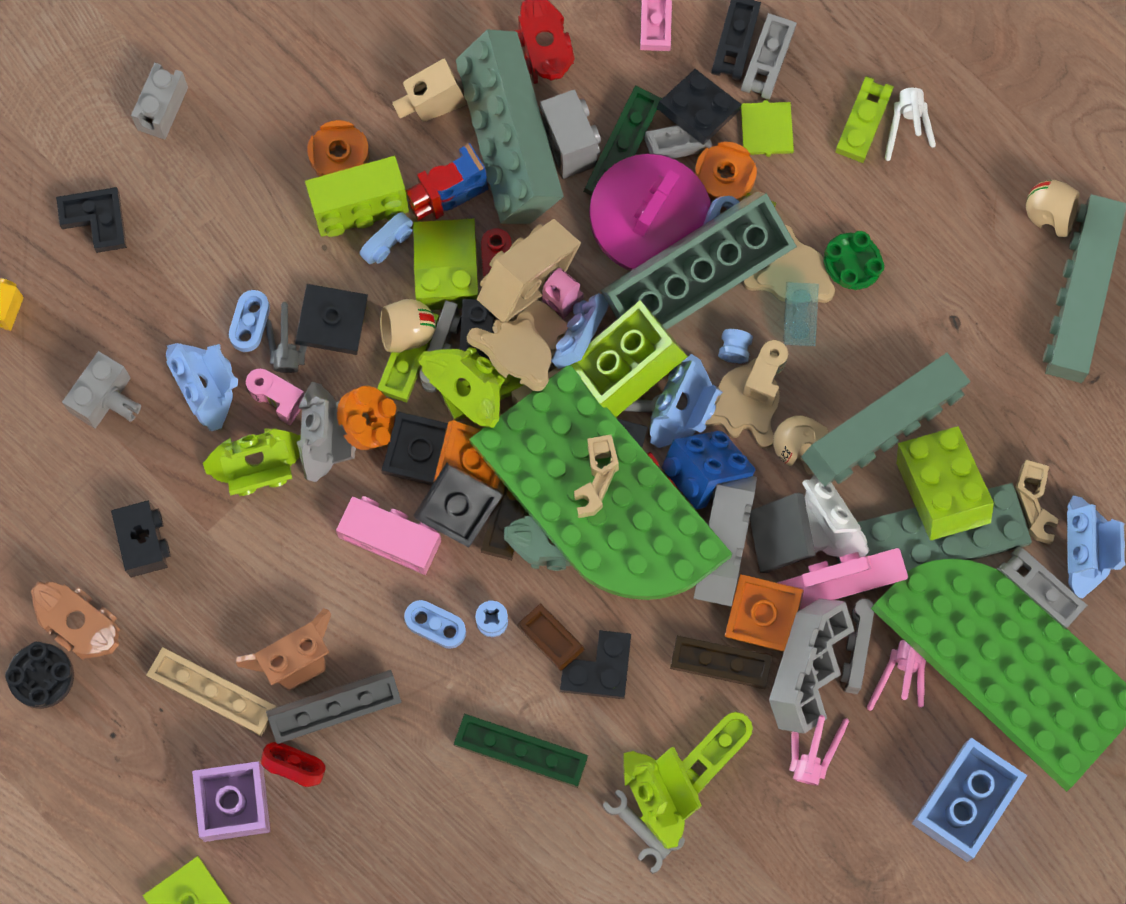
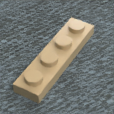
(210, 691)

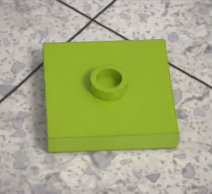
(188, 886)

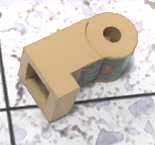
(768, 364)

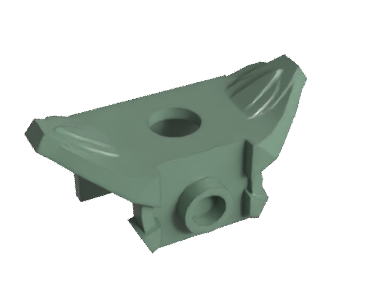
(533, 546)

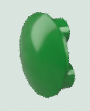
(853, 260)

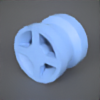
(735, 346)
(496, 623)

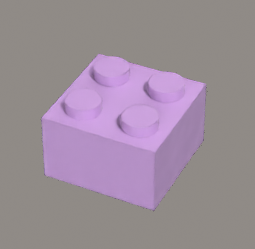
(231, 801)

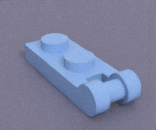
(580, 331)

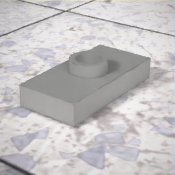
(673, 142)

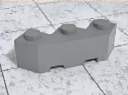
(730, 523)
(808, 664)

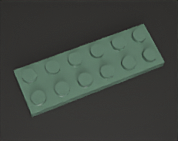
(907, 533)

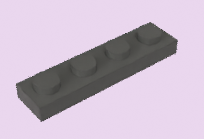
(333, 706)

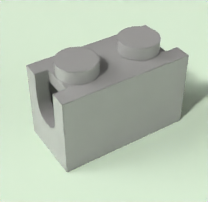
(159, 101)

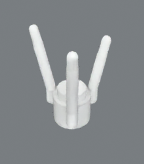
(912, 107)

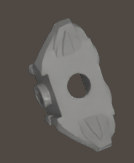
(321, 435)

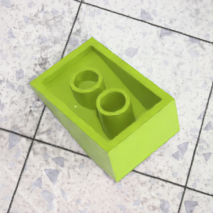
(445, 262)

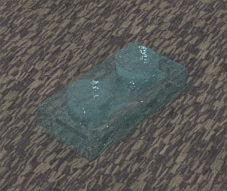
(800, 314)

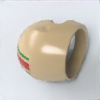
(1053, 204)
(406, 325)

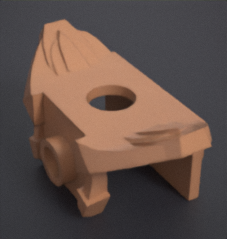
(55, 603)
(293, 657)

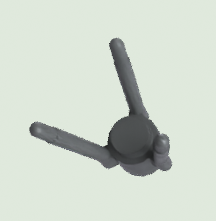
(284, 357)

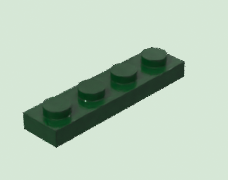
(626, 134)
(520, 750)

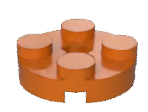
(326, 139)
(729, 155)
(381, 415)

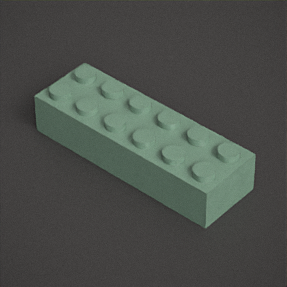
(509, 127)
(704, 262)

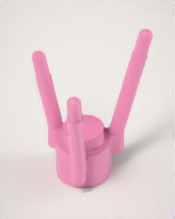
(908, 661)
(808, 768)

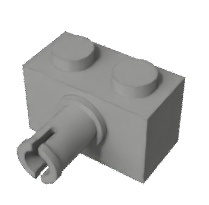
(100, 390)

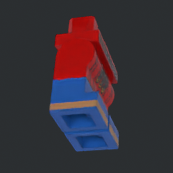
(448, 185)

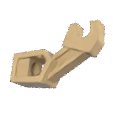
(598, 448)
(1036, 518)

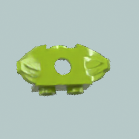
(445, 369)
(229, 464)
(661, 793)

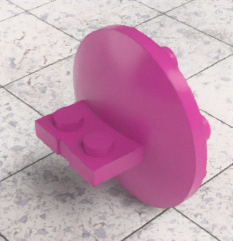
(645, 208)

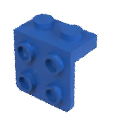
(703, 462)

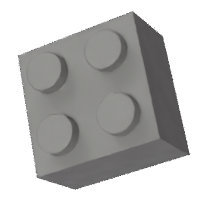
(570, 134)

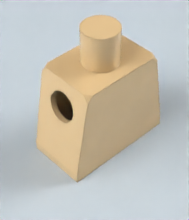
(431, 93)

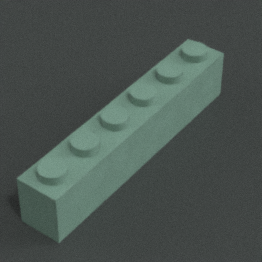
(1085, 288)
(885, 420)

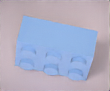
(969, 800)

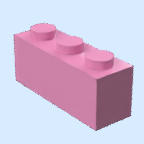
(389, 534)

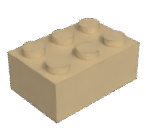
(522, 271)

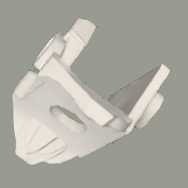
(832, 522)

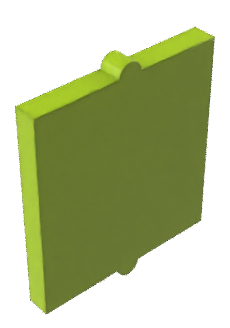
(767, 128)

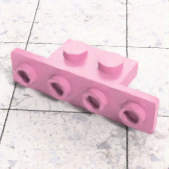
(849, 576)

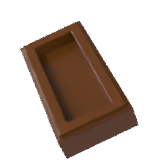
(550, 637)

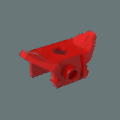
(550, 60)

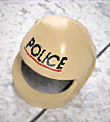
(795, 437)

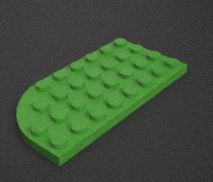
(646, 534)
(1010, 662)

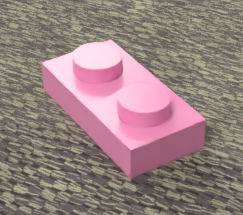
(656, 25)

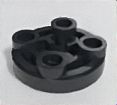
(40, 675)

